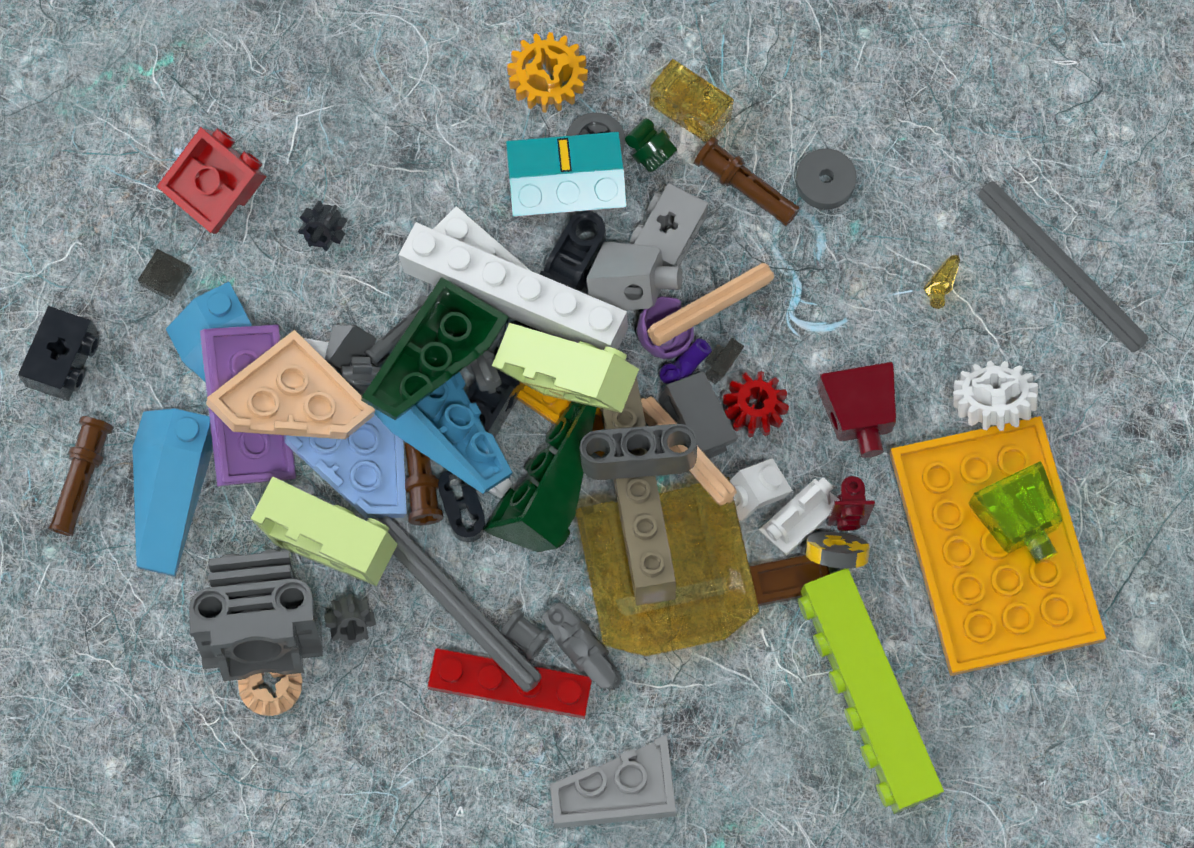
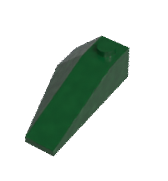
(437, 345)
(548, 497)

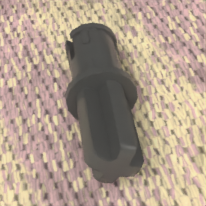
(484, 373)

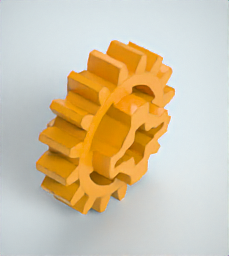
(536, 83)

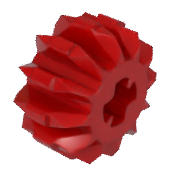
(762, 391)

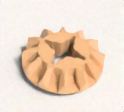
(262, 701)

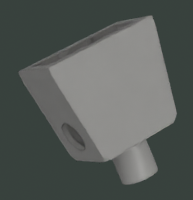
(631, 276)

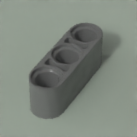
(623, 464)

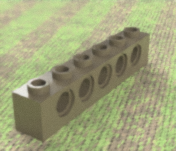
(642, 517)

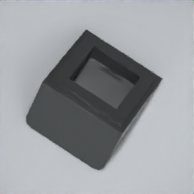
(347, 342)

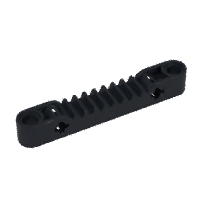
(567, 264)

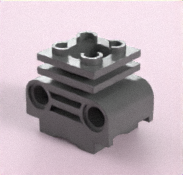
(255, 616)

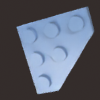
(361, 468)

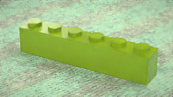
(870, 690)

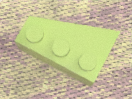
(566, 368)
(324, 532)

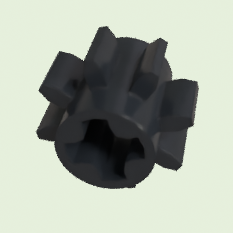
(322, 225)

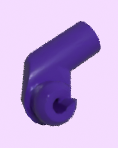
(686, 363)

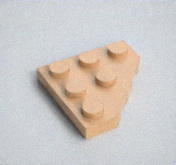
(290, 394)

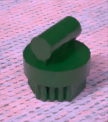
(650, 146)

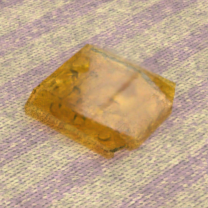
(709, 570)

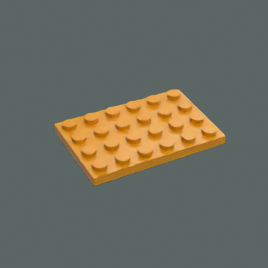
(984, 600)

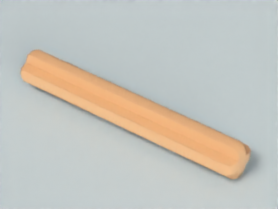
(710, 304)
(704, 470)

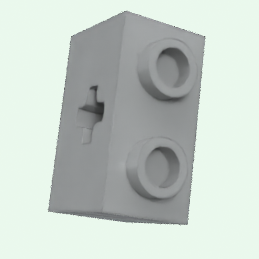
(673, 209)

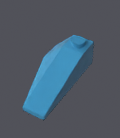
(210, 310)
(451, 434)
(168, 476)

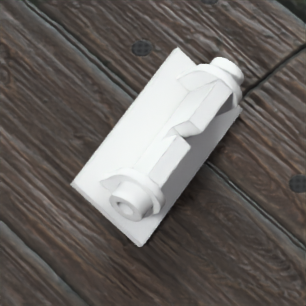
(800, 516)

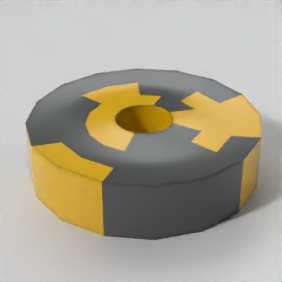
(837, 550)

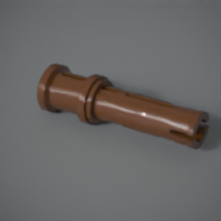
(733, 172)
(85, 458)
(421, 489)

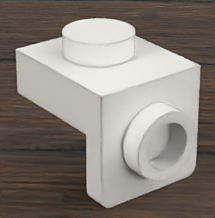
(758, 487)

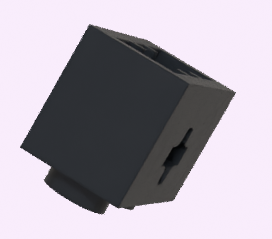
(56, 335)

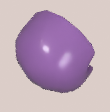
(676, 346)

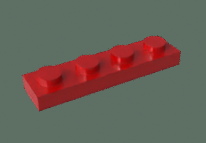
(486, 680)

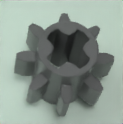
(359, 373)
(350, 619)

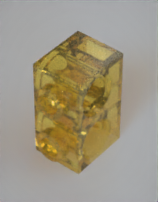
(691, 101)

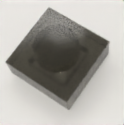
(164, 275)
(722, 359)

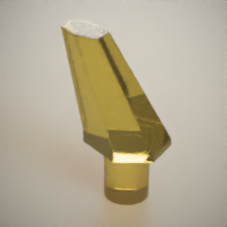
(942, 281)

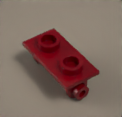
(852, 508)

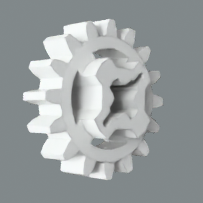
(995, 395)

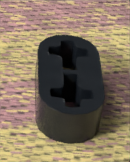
(453, 508)

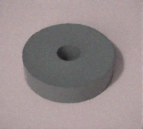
(829, 163)

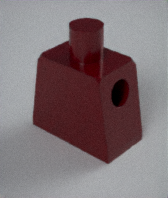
(860, 404)

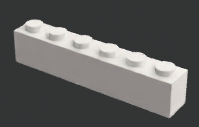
(513, 289)

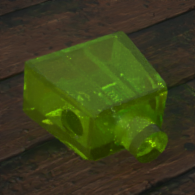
(1020, 512)

